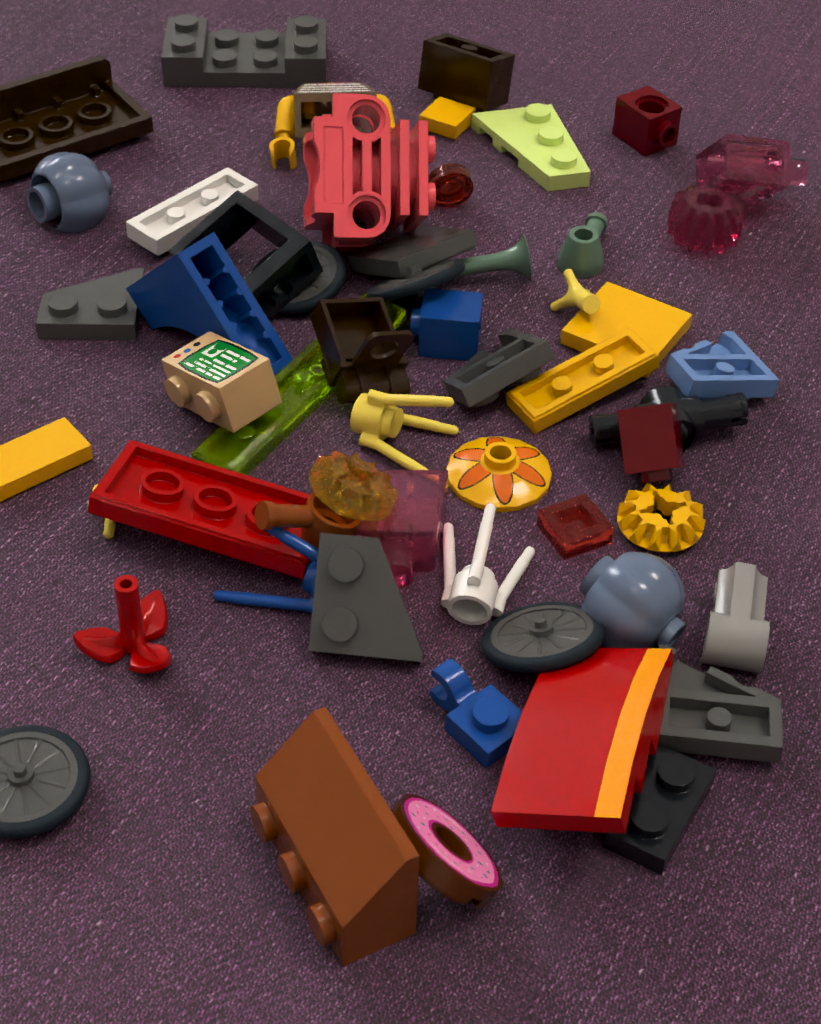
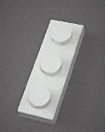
(172, 219)

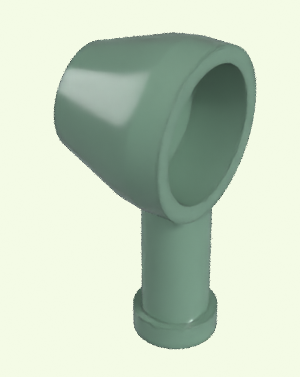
(583, 248)

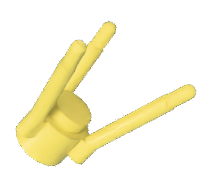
(378, 418)

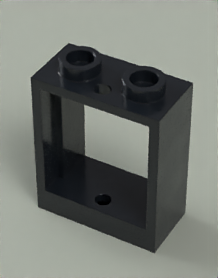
(289, 267)

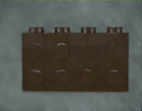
(65, 111)

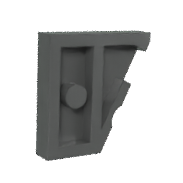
(91, 310)
(359, 602)
(720, 716)

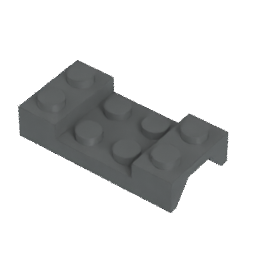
(243, 59)

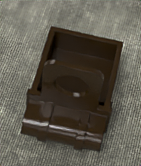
(361, 347)

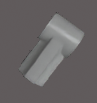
(736, 628)

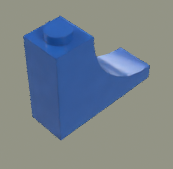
(206, 293)

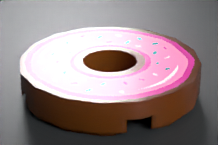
(449, 853)

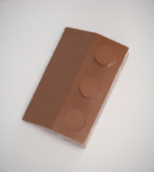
(337, 841)

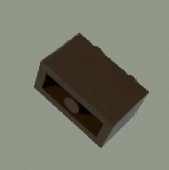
(466, 72)

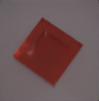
(575, 526)

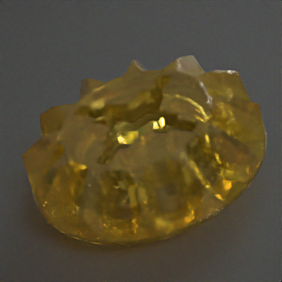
(353, 487)

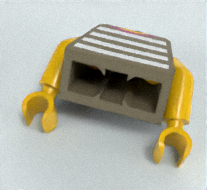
(297, 112)

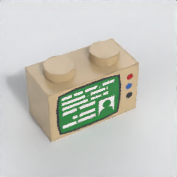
(221, 381)

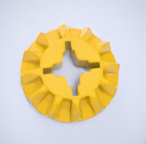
(653, 532)

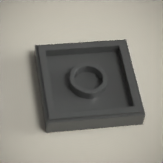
(421, 247)

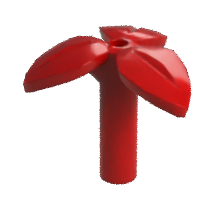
(138, 622)

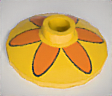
(499, 473)

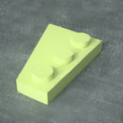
(539, 143)

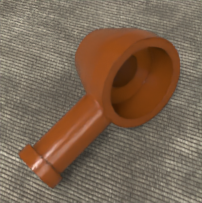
(312, 518)

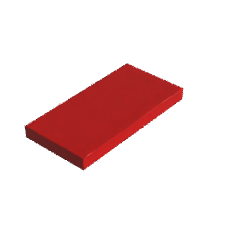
(196, 505)

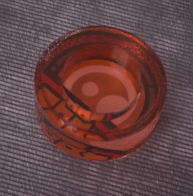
(452, 184)

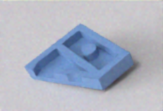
(721, 370)

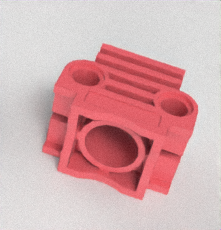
(365, 174)

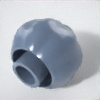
(71, 189)
(635, 600)

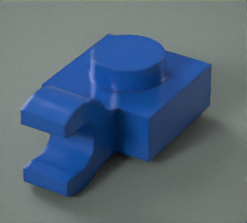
(477, 721)

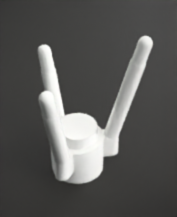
(474, 593)

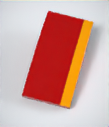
(585, 743)

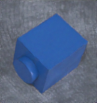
(448, 324)

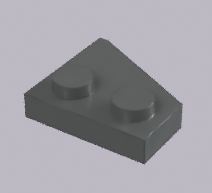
(486, 374)

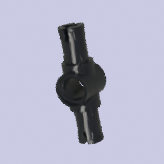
(693, 414)

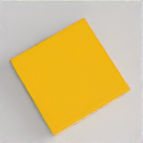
(621, 308)

